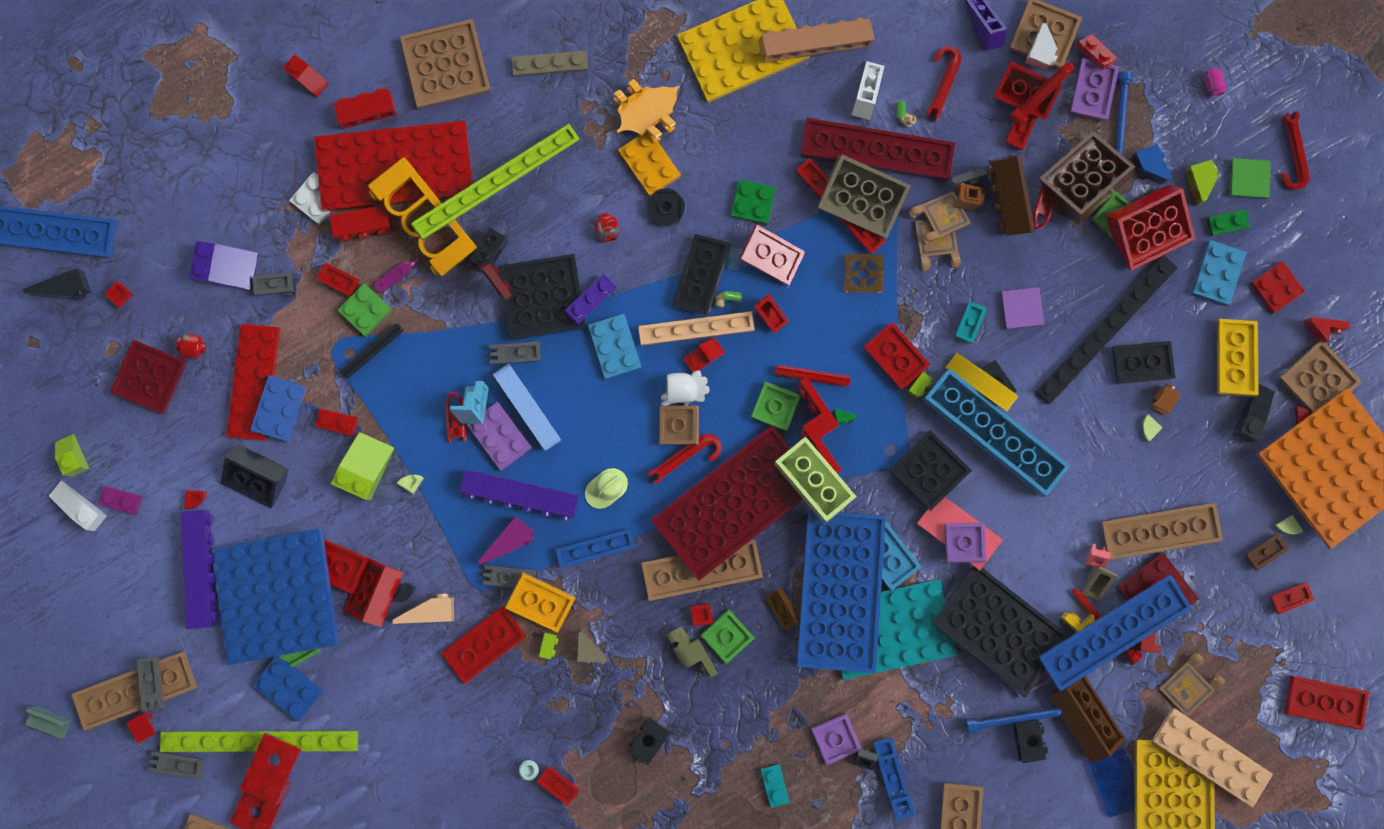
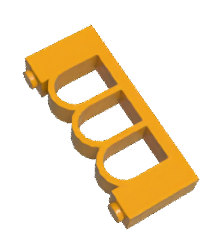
(392, 181)

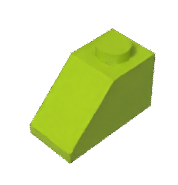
(1202, 180)
(70, 457)

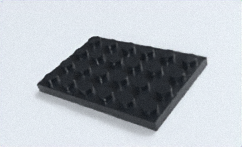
(998, 629)

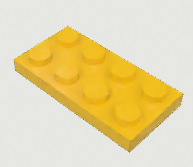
(1237, 357)

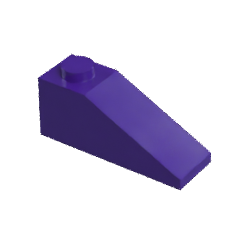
(987, 24)

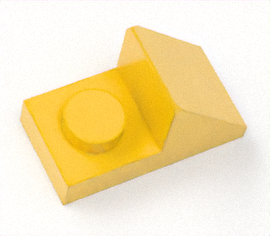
(1073, 621)

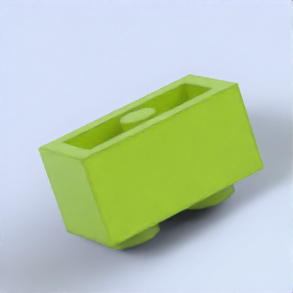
(919, 385)
(547, 649)

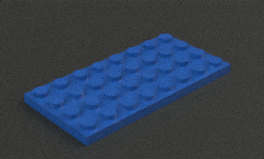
(841, 592)

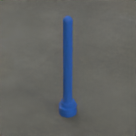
(1124, 79)
(975, 725)

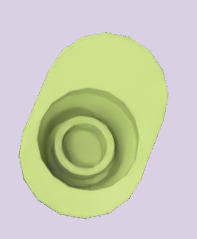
(606, 488)

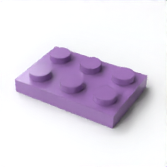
(1094, 90)
(500, 437)

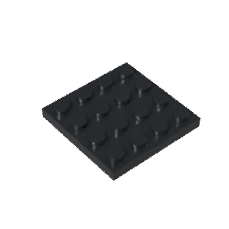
(540, 296)

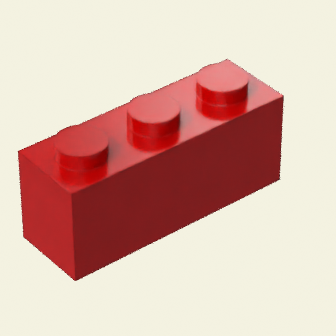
(365, 108)
(361, 223)

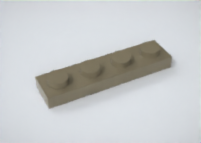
(549, 63)

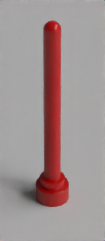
(1131, 654)

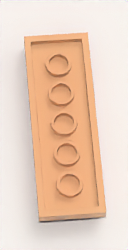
(1212, 757)

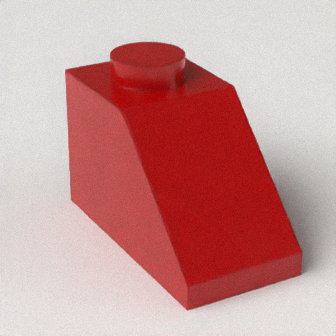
(305, 75)

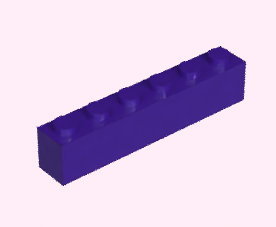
(519, 493)
(198, 569)

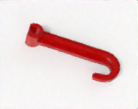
(947, 80)
(1021, 114)
(1297, 152)
(685, 454)

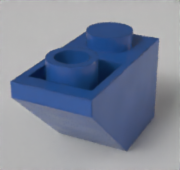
(1151, 164)

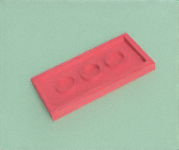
(949, 513)

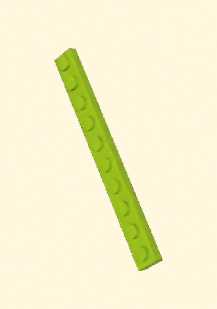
(495, 182)
(249, 740)

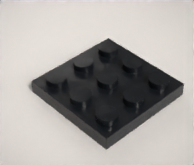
(930, 470)

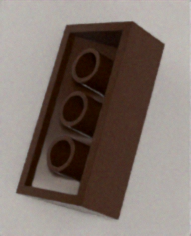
(1011, 195)
(1088, 720)

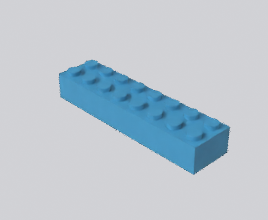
(996, 433)

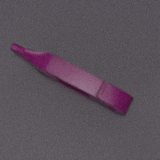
(394, 276)

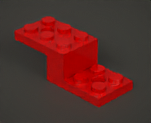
(819, 426)
(265, 783)

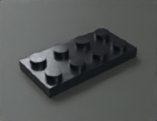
(701, 274)

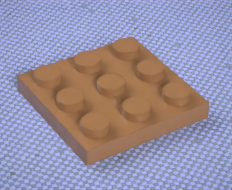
(1061, 25)
(1318, 377)

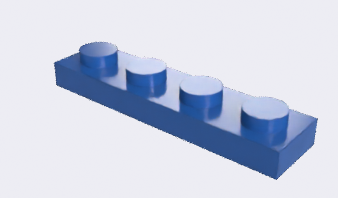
(595, 548)

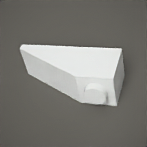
(868, 90)
(77, 507)

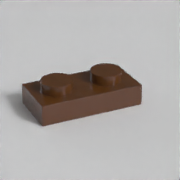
(1266, 552)
(782, 608)

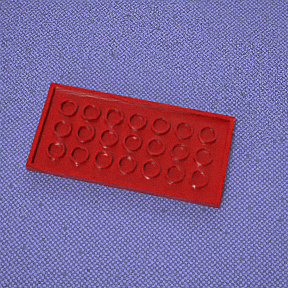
(356, 159)

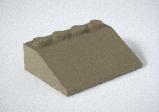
(863, 195)

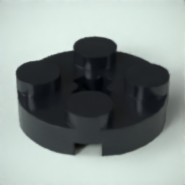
(657, 201)

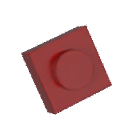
(119, 294)
(701, 615)

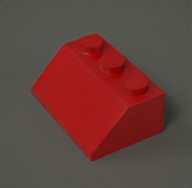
(1020, 84)
(374, 593)

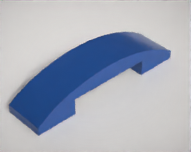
(893, 779)

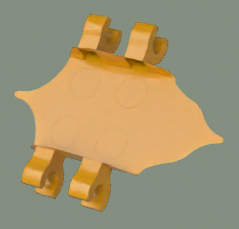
(646, 109)

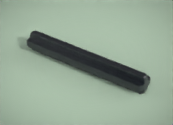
(371, 351)

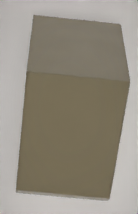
(1098, 582)
(588, 650)

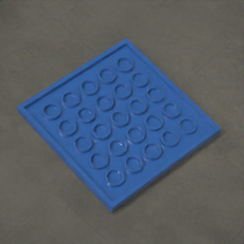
(275, 597)

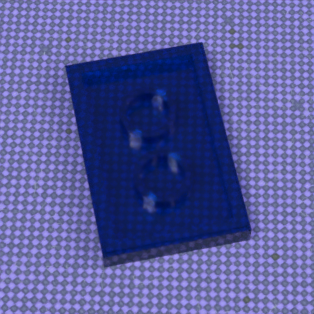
(1115, 782)

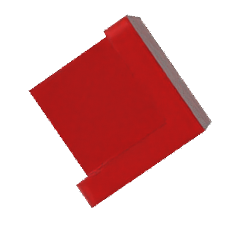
(1148, 644)
(142, 727)

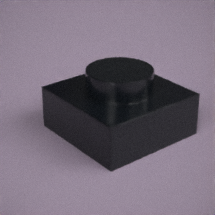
(865, 759)

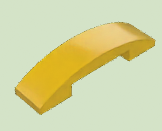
(982, 382)

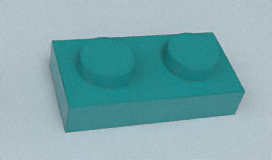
(970, 322)
(775, 785)

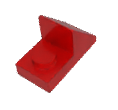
(770, 313)
(1322, 328)
(704, 355)

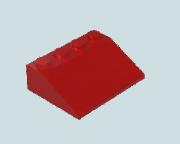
(1151, 226)

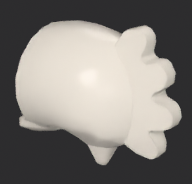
(685, 388)

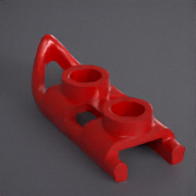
(1042, 208)
(454, 431)

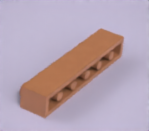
(816, 40)

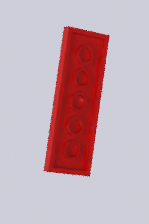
(254, 363)

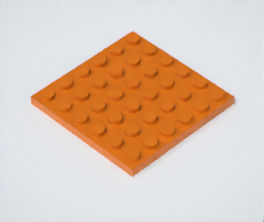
(1331, 467)

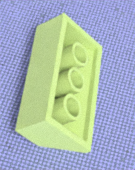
(815, 480)

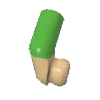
(903, 116)
(726, 295)

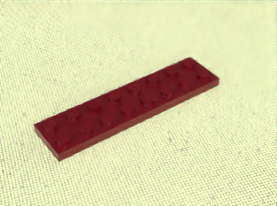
(878, 148)

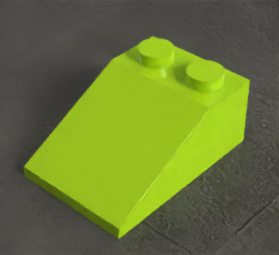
(363, 466)

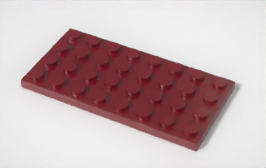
(729, 506)

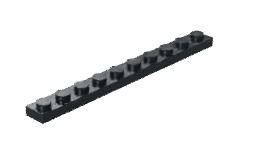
(1106, 329)

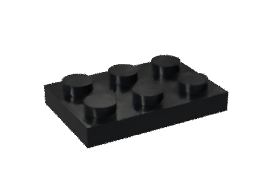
(1143, 362)

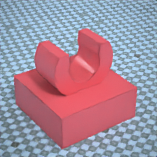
(1097, 557)

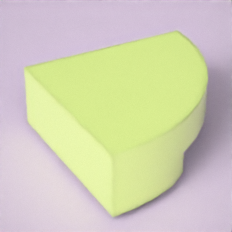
(1150, 427)
(411, 482)
(1289, 526)

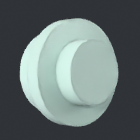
(528, 770)

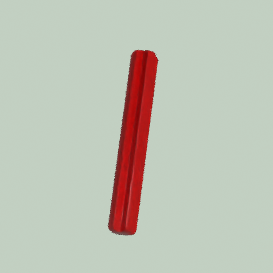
(816, 376)

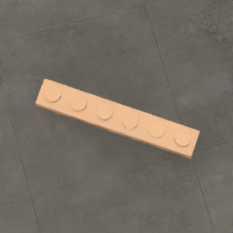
(696, 328)

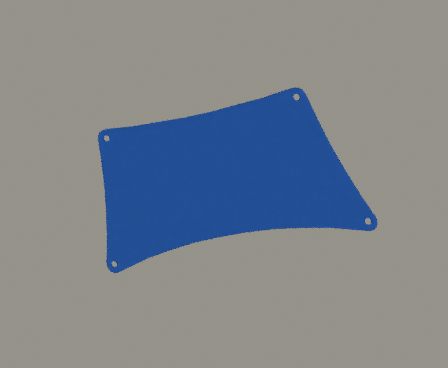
(619, 418)

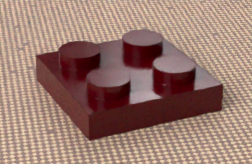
(491, 274)

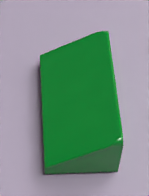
(843, 417)

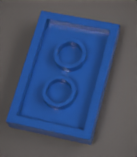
(278, 408)
(288, 688)

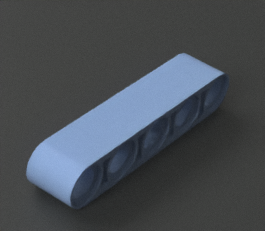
(527, 407)

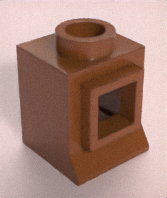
(966, 202)
(1164, 399)

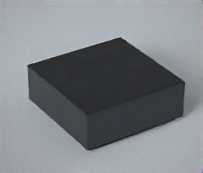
(406, 593)

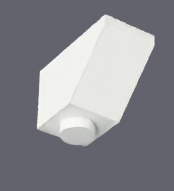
(1043, 50)

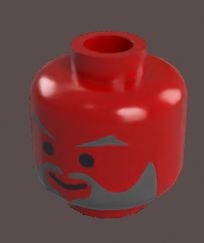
(606, 227)
(190, 346)

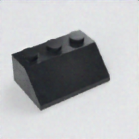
(253, 475)

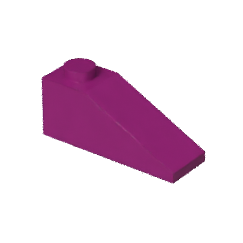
(512, 538)

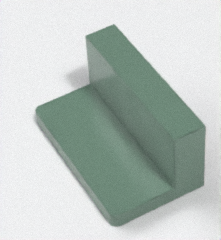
(48, 721)

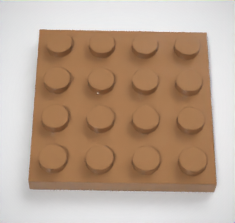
(445, 64)

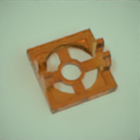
(877, 260)

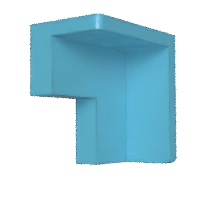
(473, 404)

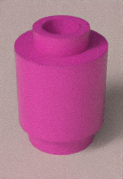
(1214, 82)

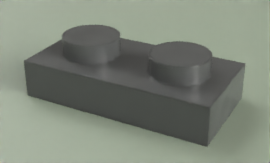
(273, 284)

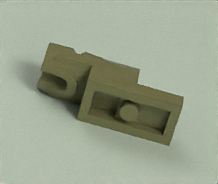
(690, 652)

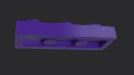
(589, 299)

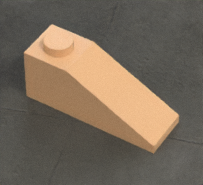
(434, 610)

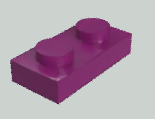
(120, 500)

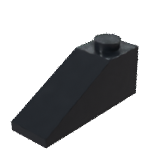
(65, 286)
(1255, 415)

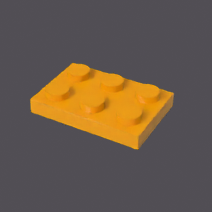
(649, 163)
(540, 602)

